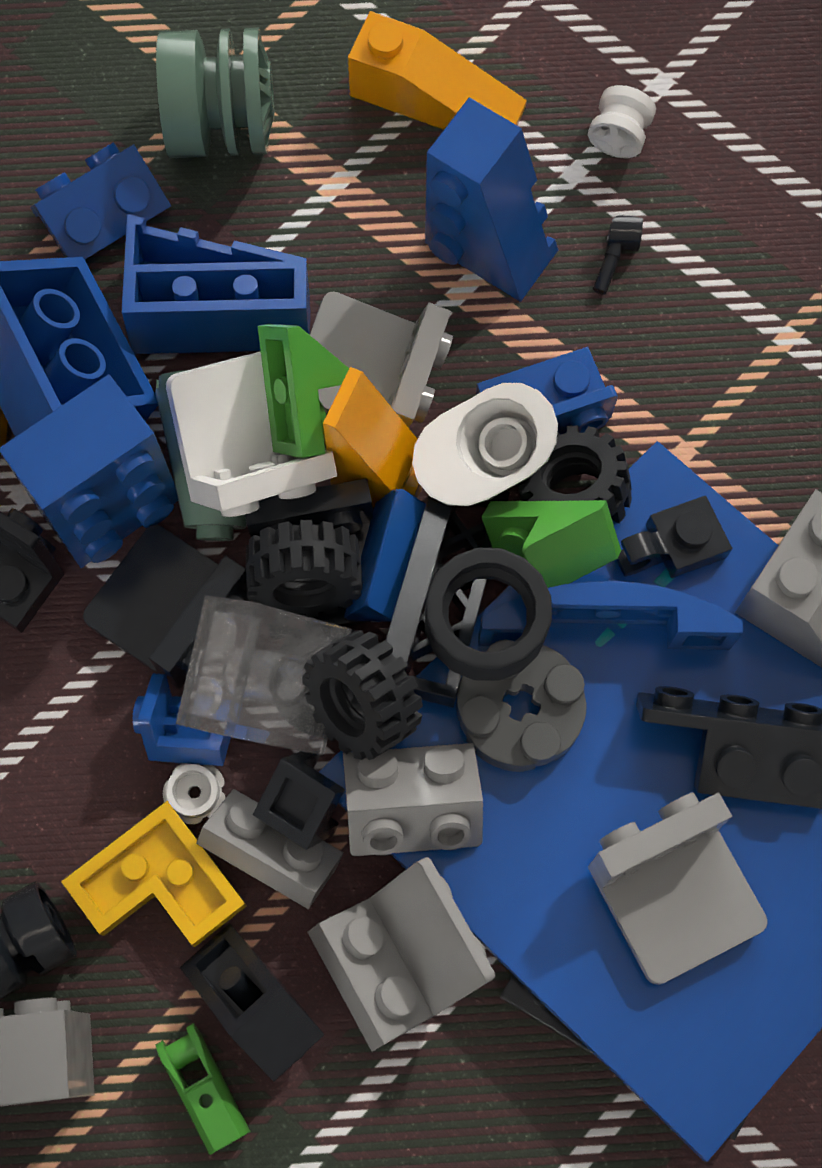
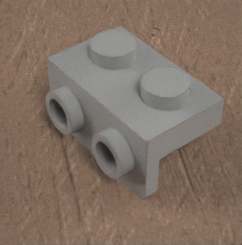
(414, 800)

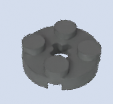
(537, 738)

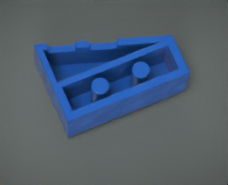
(483, 201)
(205, 294)

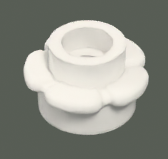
(182, 780)

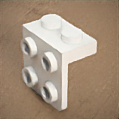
(228, 440)

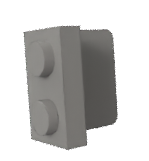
(386, 349)
(677, 888)

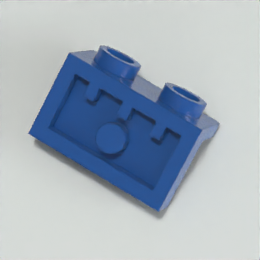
(571, 387)

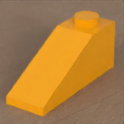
(420, 75)
(369, 439)

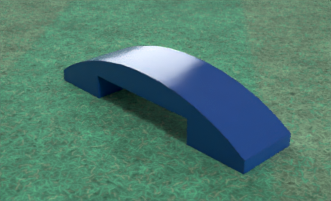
(688, 619)

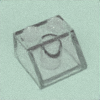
(250, 673)

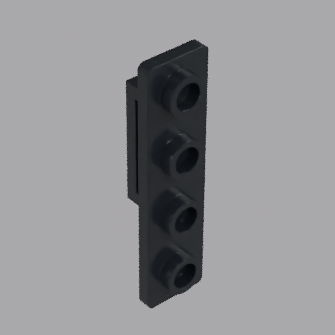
(747, 747)

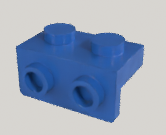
(94, 207)

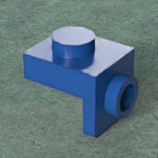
(165, 740)

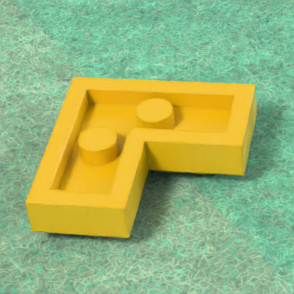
(159, 861)

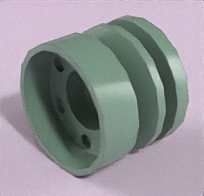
(213, 92)

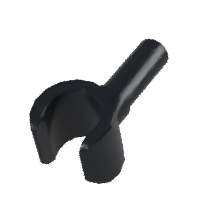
(623, 234)

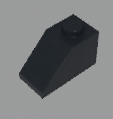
(251, 1002)

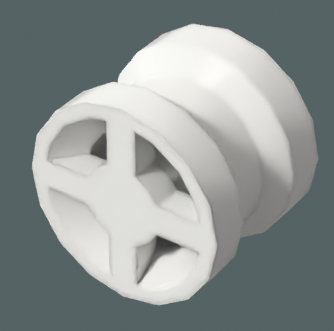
(622, 120)

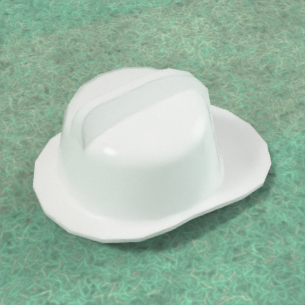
(485, 444)

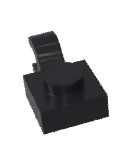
(680, 537)

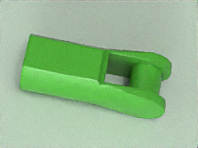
(207, 1100)

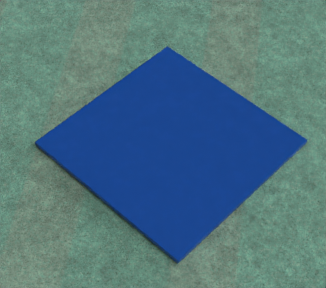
(733, 1025)

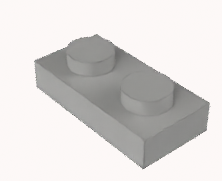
(266, 853)

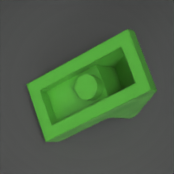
(292, 374)
(555, 536)

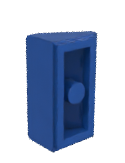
(386, 556)

